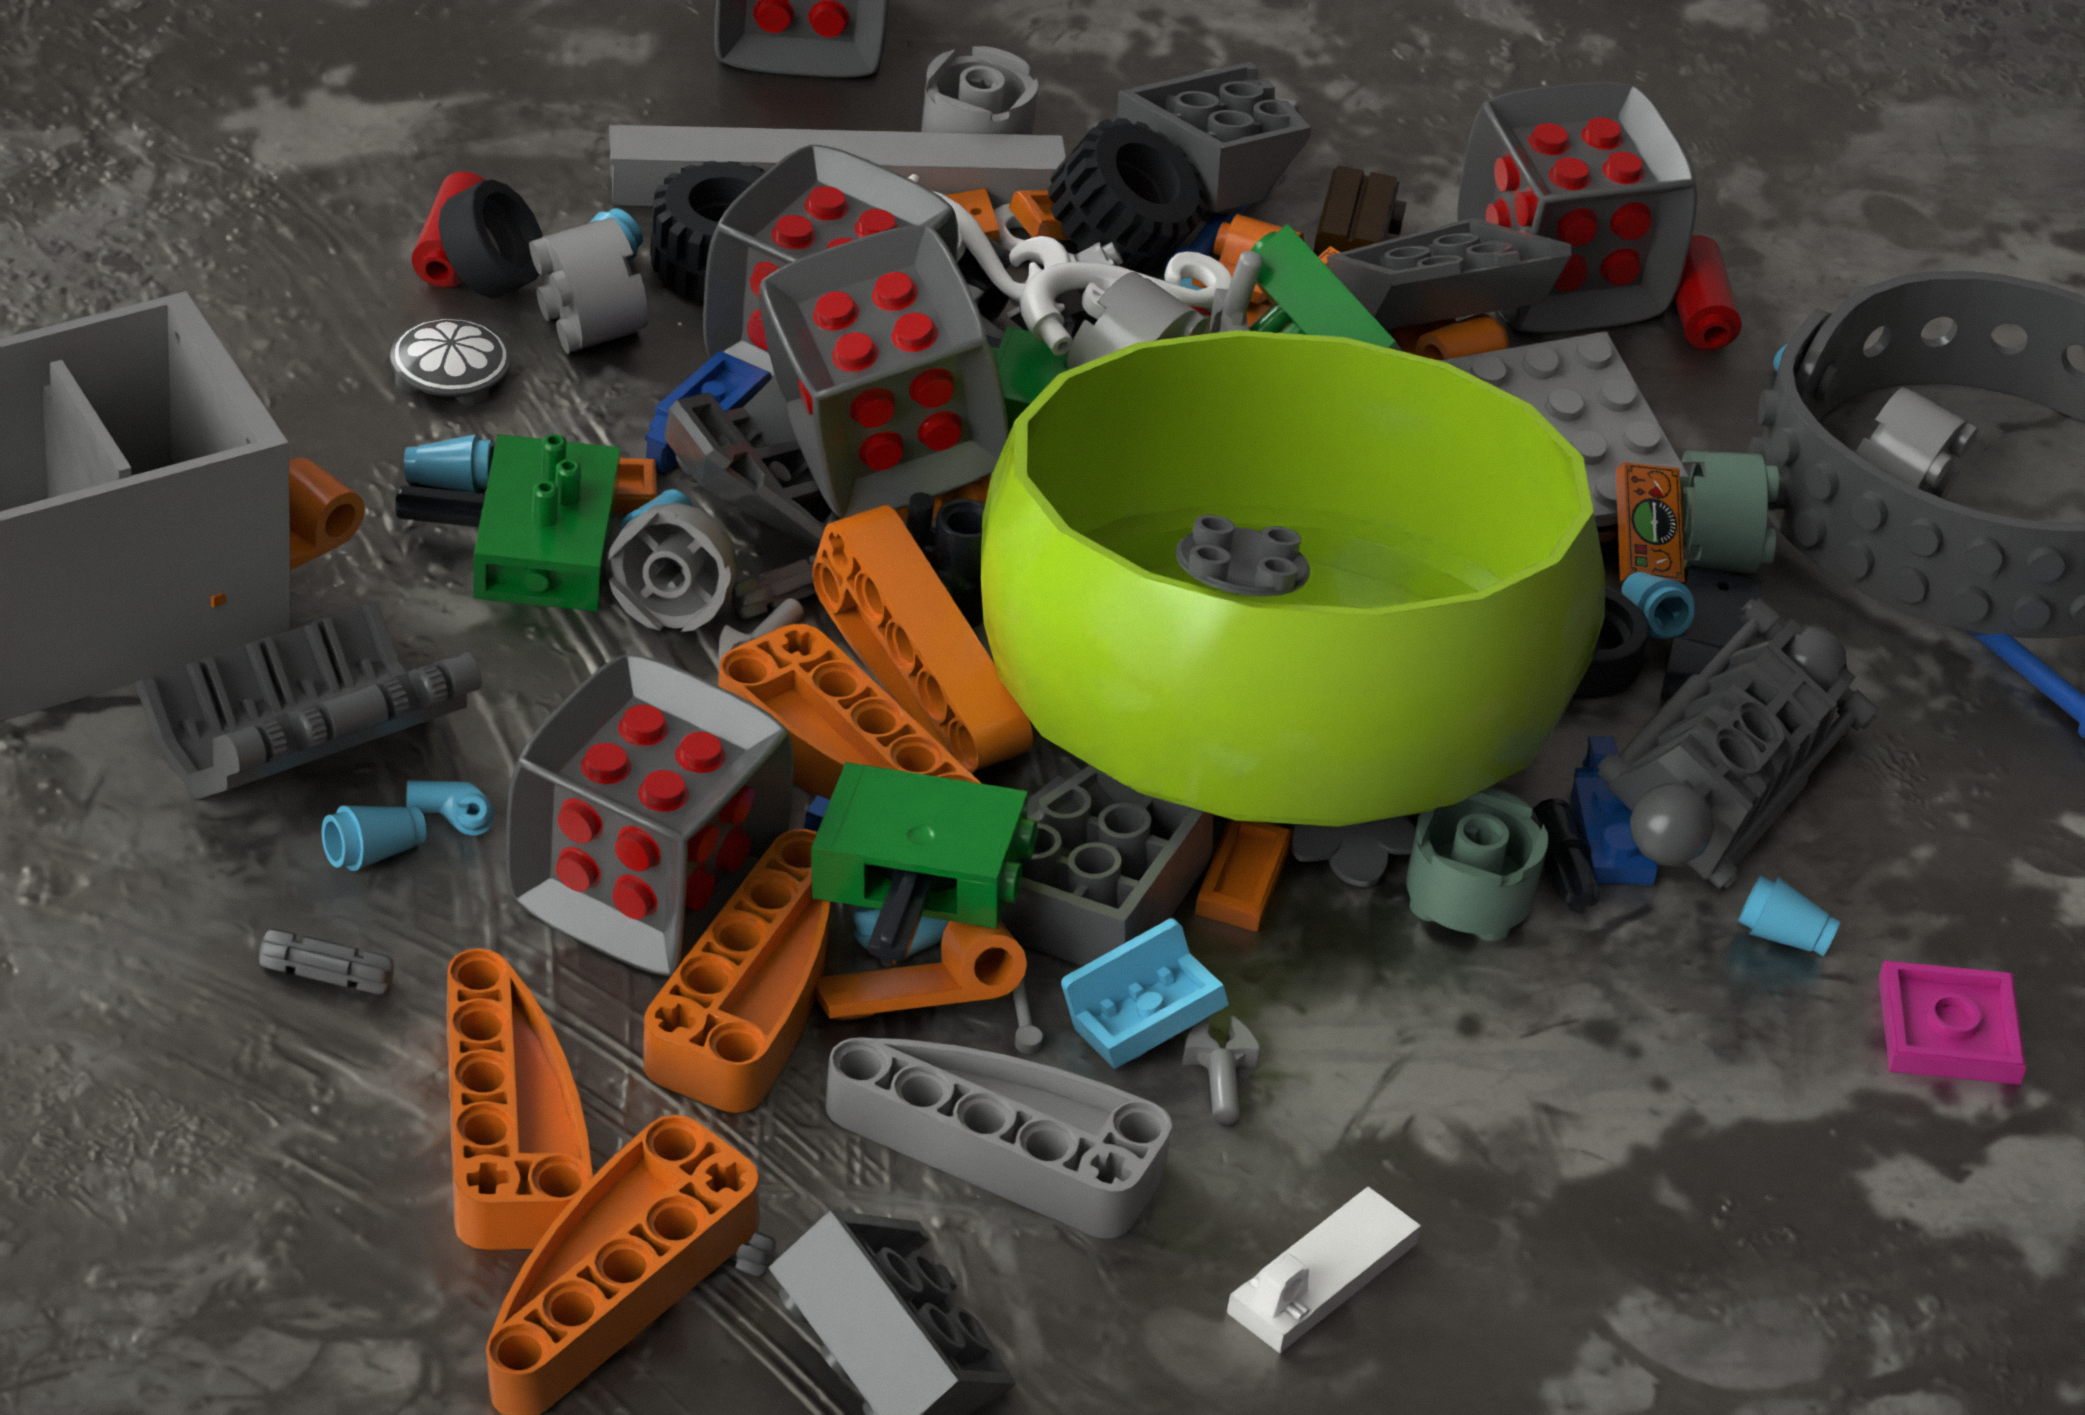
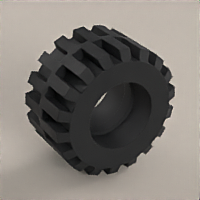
(1128, 191)
(687, 216)

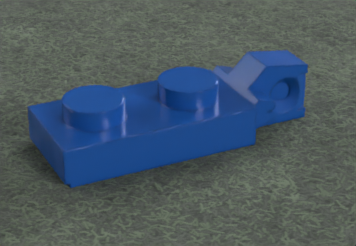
(729, 382)
(1606, 823)

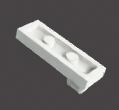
(1323, 1269)

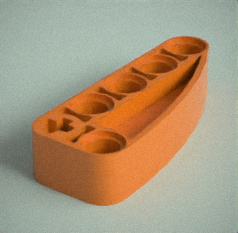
(916, 638)
(830, 710)
(744, 987)
(512, 1108)
(619, 1259)

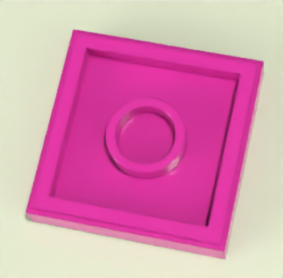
(1951, 1022)

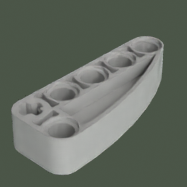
(1006, 1126)

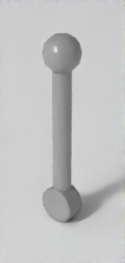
(1027, 1037)

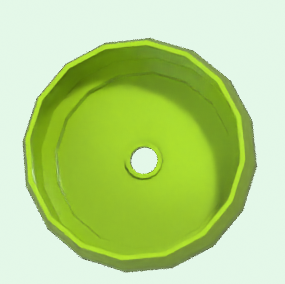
(1438, 603)

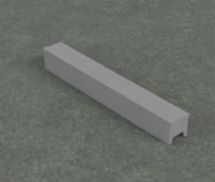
(943, 161)

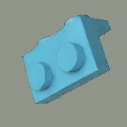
(1141, 994)

